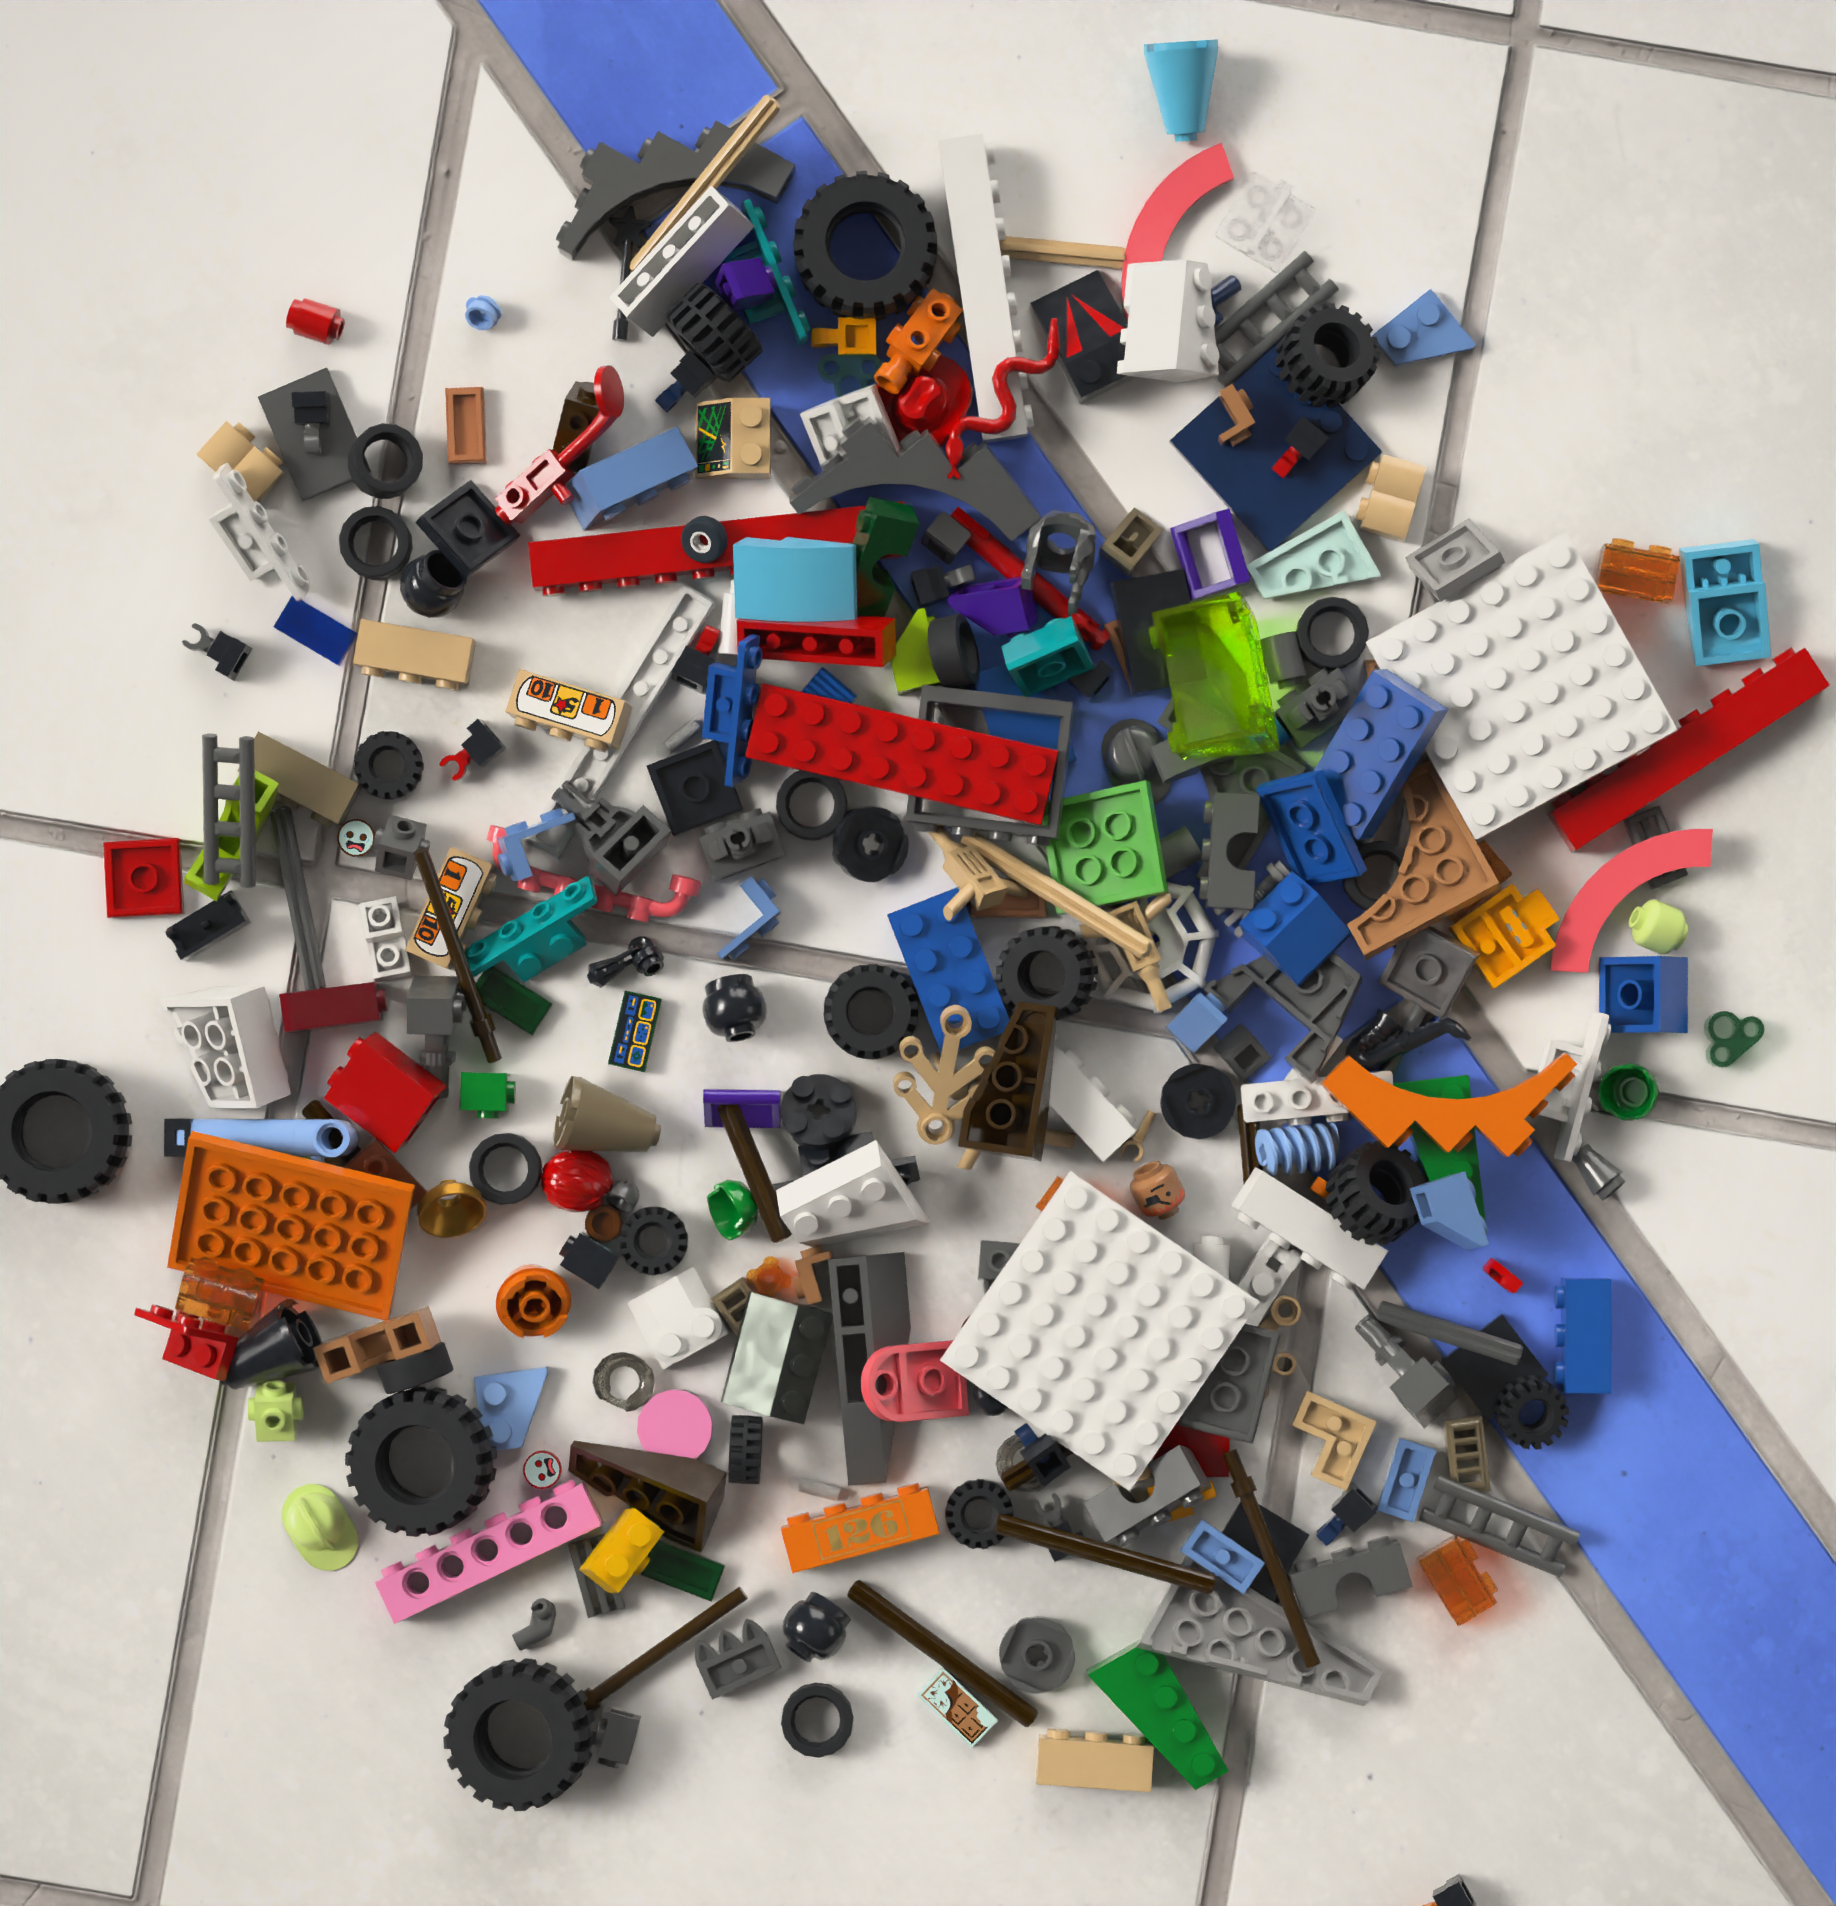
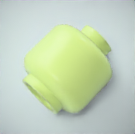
(1658, 927)

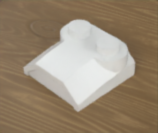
(678, 1318)

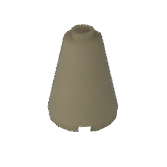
(602, 1121)

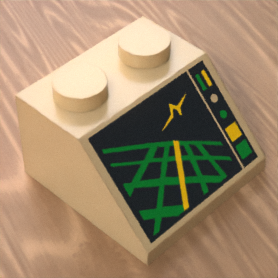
(733, 439)

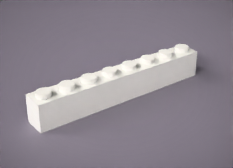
(983, 276)

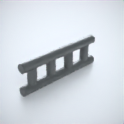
(1269, 296)
(245, 794)
(1511, 1545)

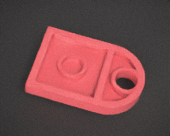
(916, 1383)

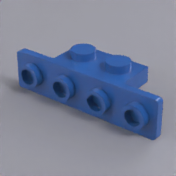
(730, 705)

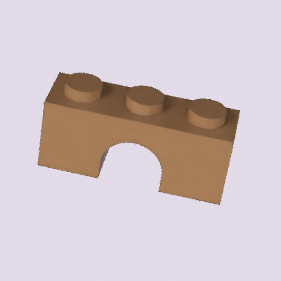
(376, 1344)

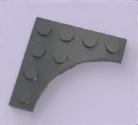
(1240, 776)

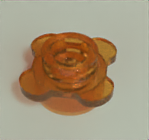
(769, 1267)

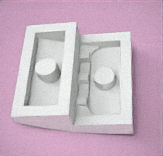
(829, 418)

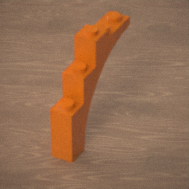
(1447, 1122)

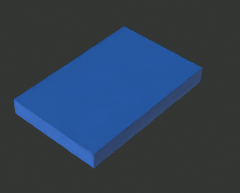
(1017, 727)
(1311, 828)

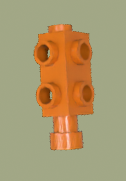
(928, 332)

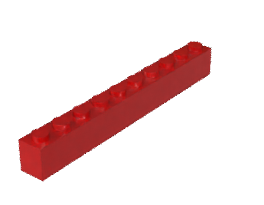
(659, 553)

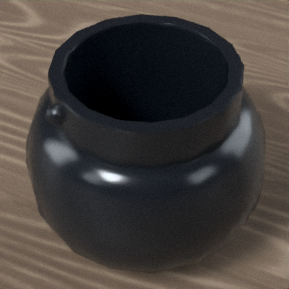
(432, 585)
(734, 1007)
(815, 1628)

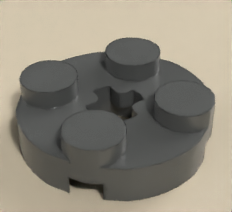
(1045, 1674)

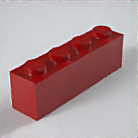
(847, 642)

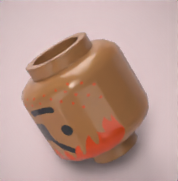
(1157, 1190)

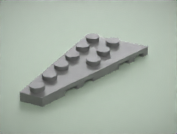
(1255, 1640)

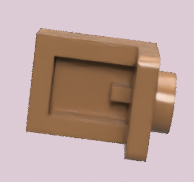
(1238, 407)
(806, 1283)

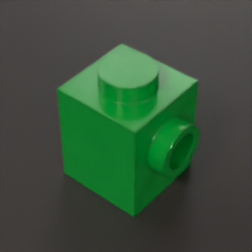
(487, 1093)

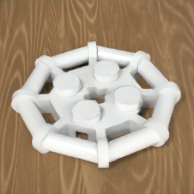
(1171, 948)

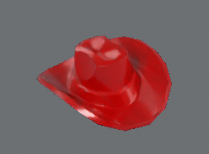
(930, 401)

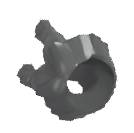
(1048, 556)

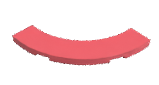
(1170, 202)
(1615, 881)

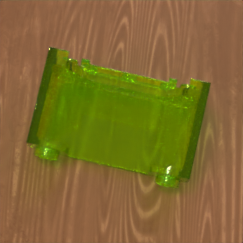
(1216, 678)

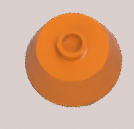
(533, 1301)

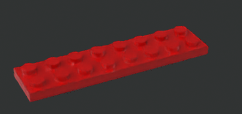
(902, 754)

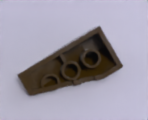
(1013, 1096)
(665, 1488)

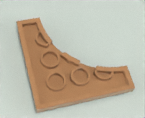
(1438, 871)

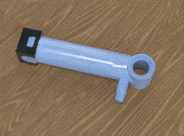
(287, 1136)

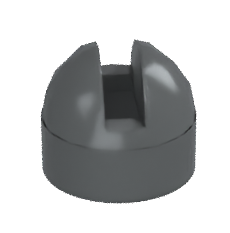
(623, 1196)

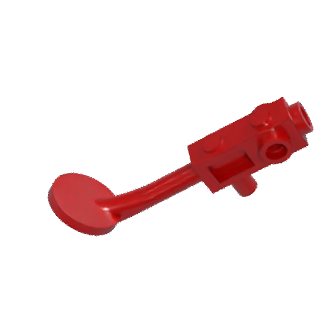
(551, 470)

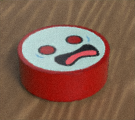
(542, 1469)

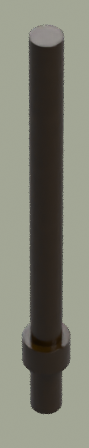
(481, 1023)
(1244, 1488)
(663, 1648)

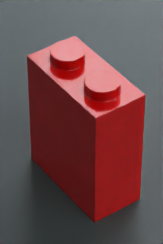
(384, 1091)

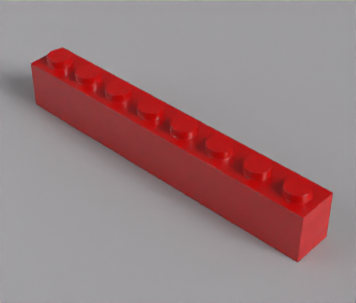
(1689, 749)

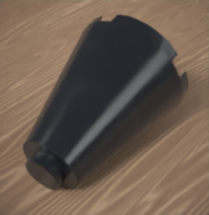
(274, 1348)

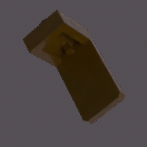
(576, 415)

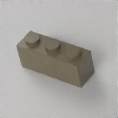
(305, 781)

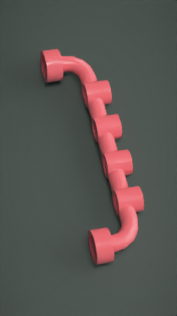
(638, 906)

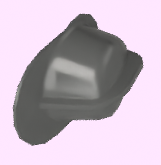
(1128, 756)

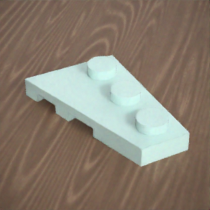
(1314, 560)

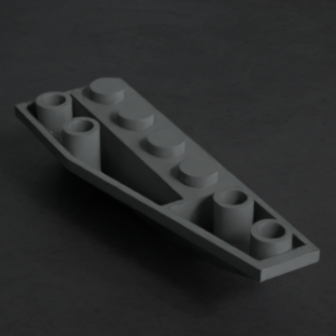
(868, 1314)

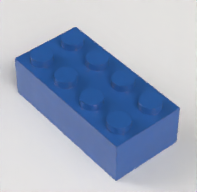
(1378, 748)
(949, 968)

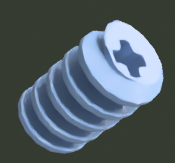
(1298, 1147)

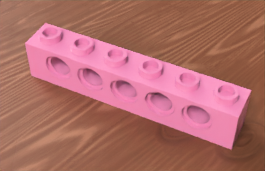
(404, 1601)

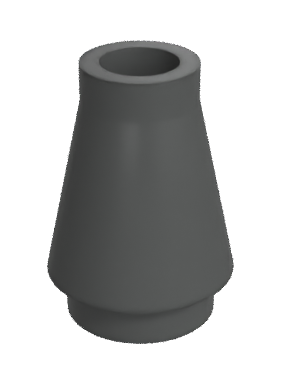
(1598, 1172)

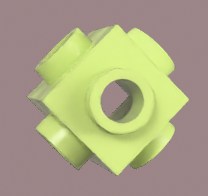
(276, 1411)

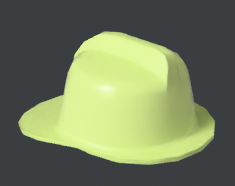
(320, 1527)

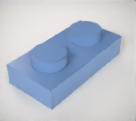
(1406, 1479)
(1222, 1556)

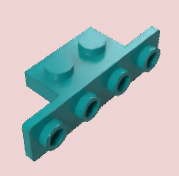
(784, 291)
(538, 936)

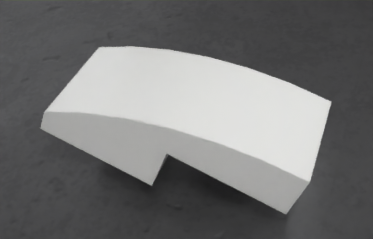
(385, 939)

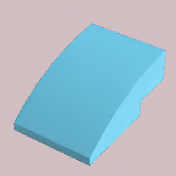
(795, 580)
(1725, 602)

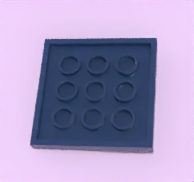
(1243, 473)

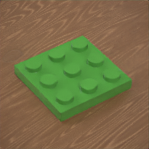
(1108, 846)

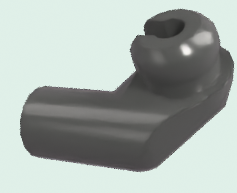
(540, 1625)

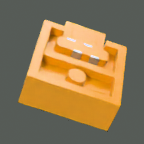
(1507, 933)

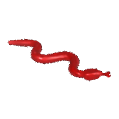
(954, 445)

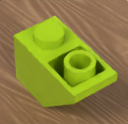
(912, 661)

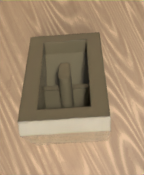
(1130, 541)

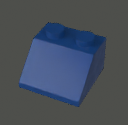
(1294, 929)
(1644, 993)

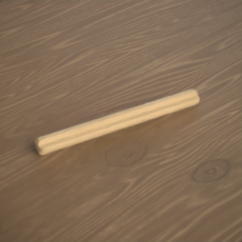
(716, 170)
(1060, 896)

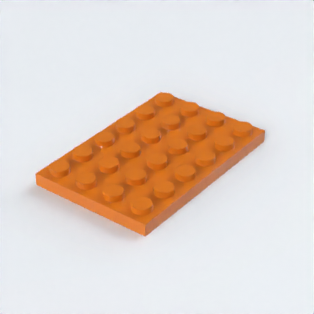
(294, 1222)

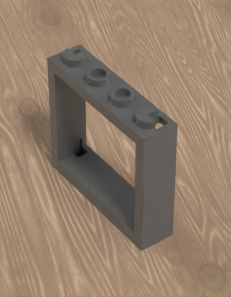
(1007, 704)

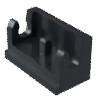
(207, 926)

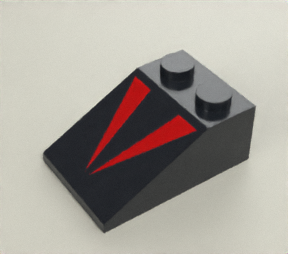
(1087, 334)

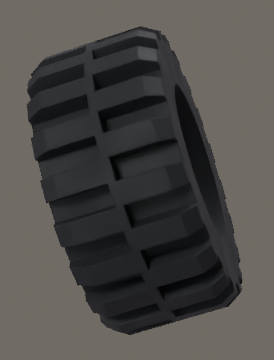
(856, 196)
(108, 1131)
(379, 1487)
(480, 1763)

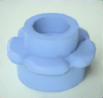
(482, 312)

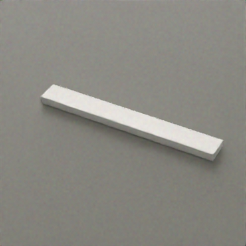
(640, 690)

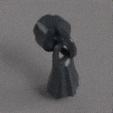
(646, 961)

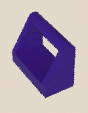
(1231, 550)
(759, 1107)

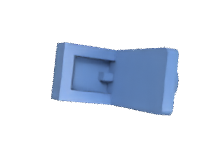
(513, 858)
(761, 896)

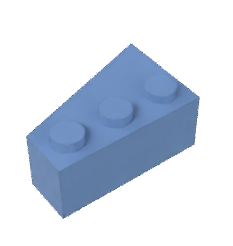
(631, 477)

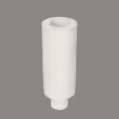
(728, 628)

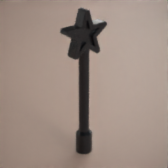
(629, 234)

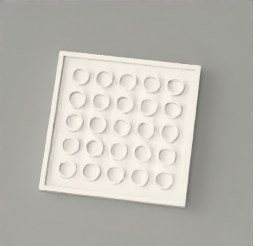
(1531, 684)
(1099, 1330)

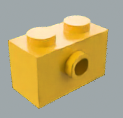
(622, 1551)

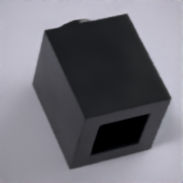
(588, 1259)

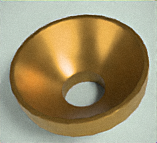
(454, 1215)

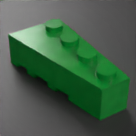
(1432, 1158)
(1156, 1703)

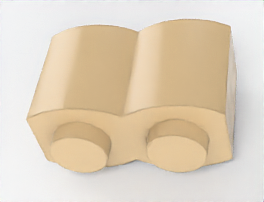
(234, 447)
(1391, 498)

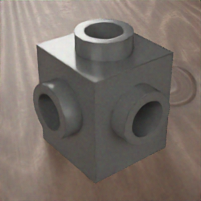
(396, 846)

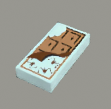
(957, 1707)

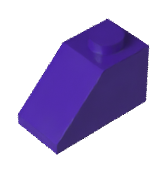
(745, 283)
(997, 606)

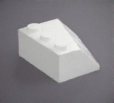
(1169, 322)
(231, 1045)
(849, 1200)

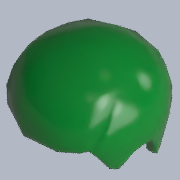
(1628, 1091)
(732, 1209)

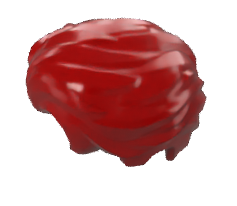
(576, 1180)

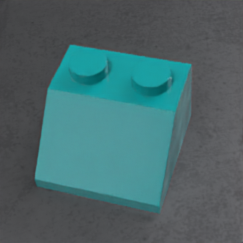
(1046, 656)

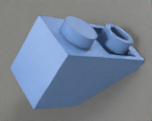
(1198, 1021)
(1451, 1211)

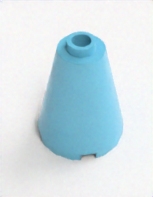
(1182, 83)

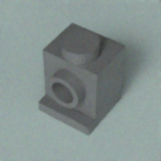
(616, 1737)

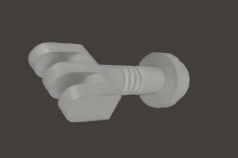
(1277, 874)

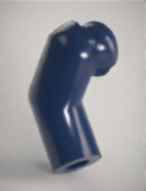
(1222, 292)

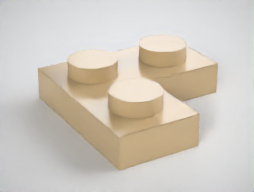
(1344, 1436)

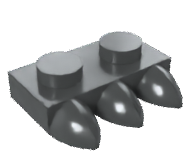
(737, 1661)

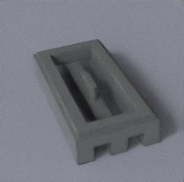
(1663, 828)
(604, 1607)

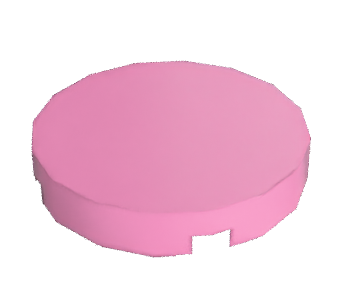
(675, 1424)

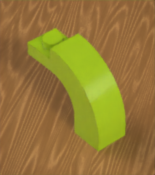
(229, 847)

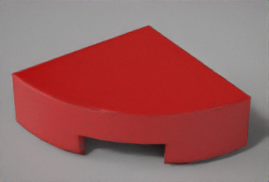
(1502, 1276)

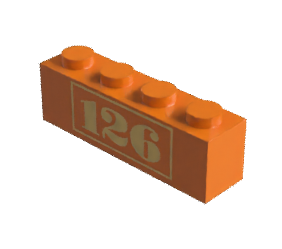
(859, 1529)

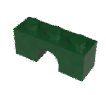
(881, 530)

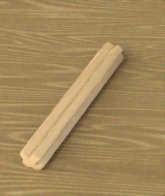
(1063, 252)

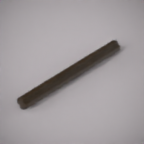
(1105, 1553)
(942, 1653)

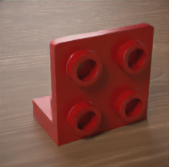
(194, 1345)

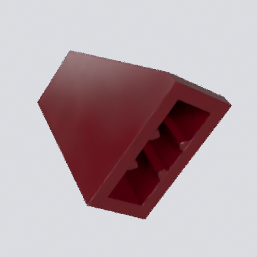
(333, 1007)

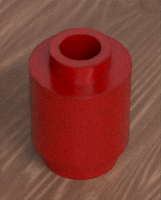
(315, 321)

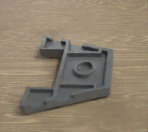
(1317, 1003)

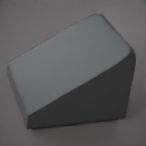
(945, 538)
(1242, 1052)

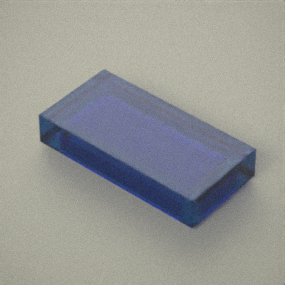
(315, 630)

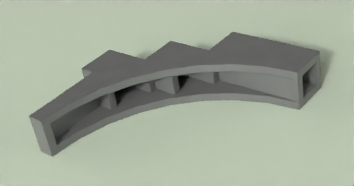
(664, 166)
(922, 463)

